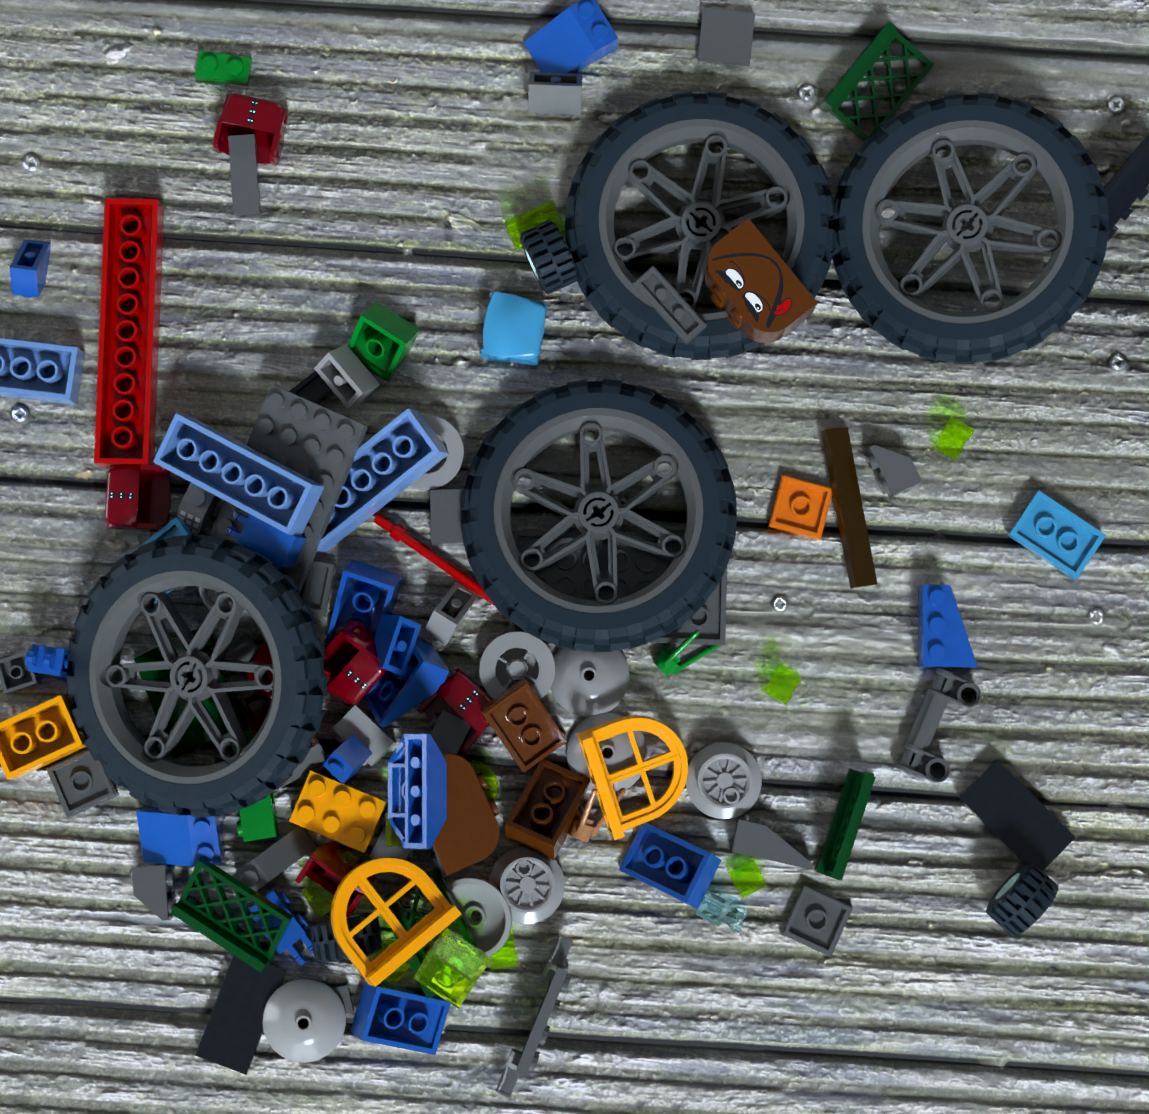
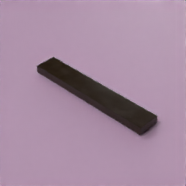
(849, 507)

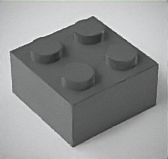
(15, 674)

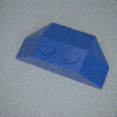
(417, 791)

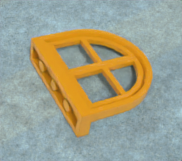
(603, 781)
(408, 941)

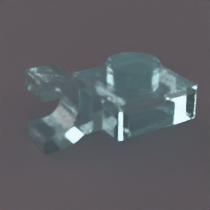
(718, 910)

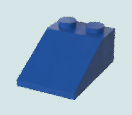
(573, 39)
(364, 596)
(397, 694)
(180, 838)
(670, 865)
(400, 1017)

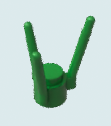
(668, 661)

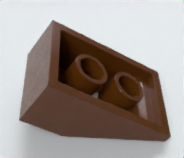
(546, 809)

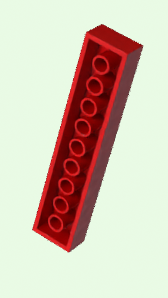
(129, 332)

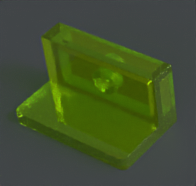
(530, 219)

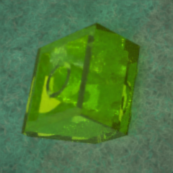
(452, 968)

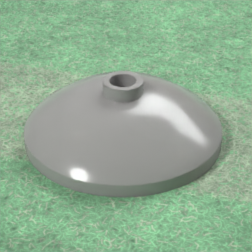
(593, 696)
(620, 745)
(496, 916)
(306, 1000)

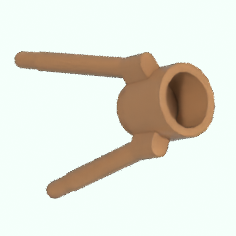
(582, 826)

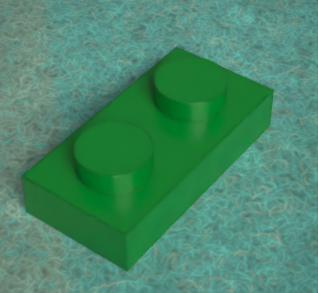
(223, 68)

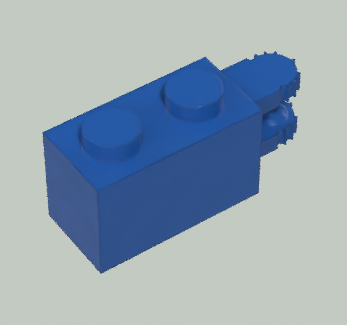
(267, 540)
(48, 660)
(295, 931)

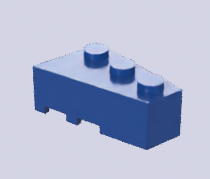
(941, 630)

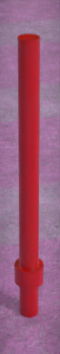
(399, 533)

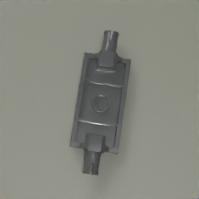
(521, 1061)

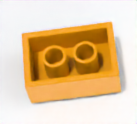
(39, 737)
(338, 811)

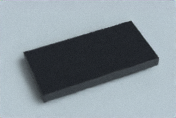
(1016, 816)
(238, 1015)

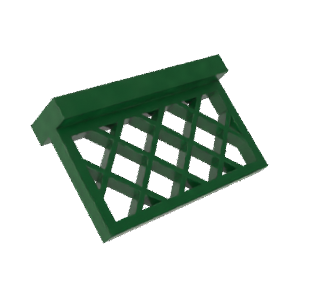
(864, 64)
(845, 823)
(400, 912)
(224, 930)

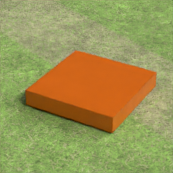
(800, 507)

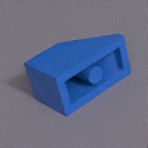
(30, 268)
(395, 642)
(347, 759)

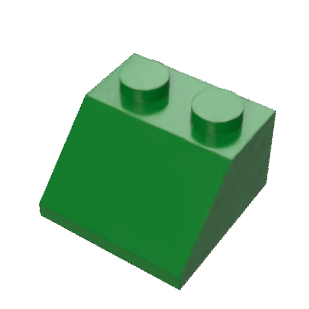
(382, 340)

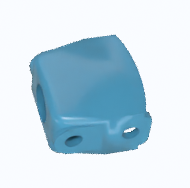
(513, 329)

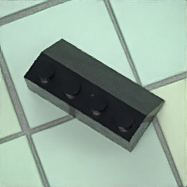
(1128, 185)

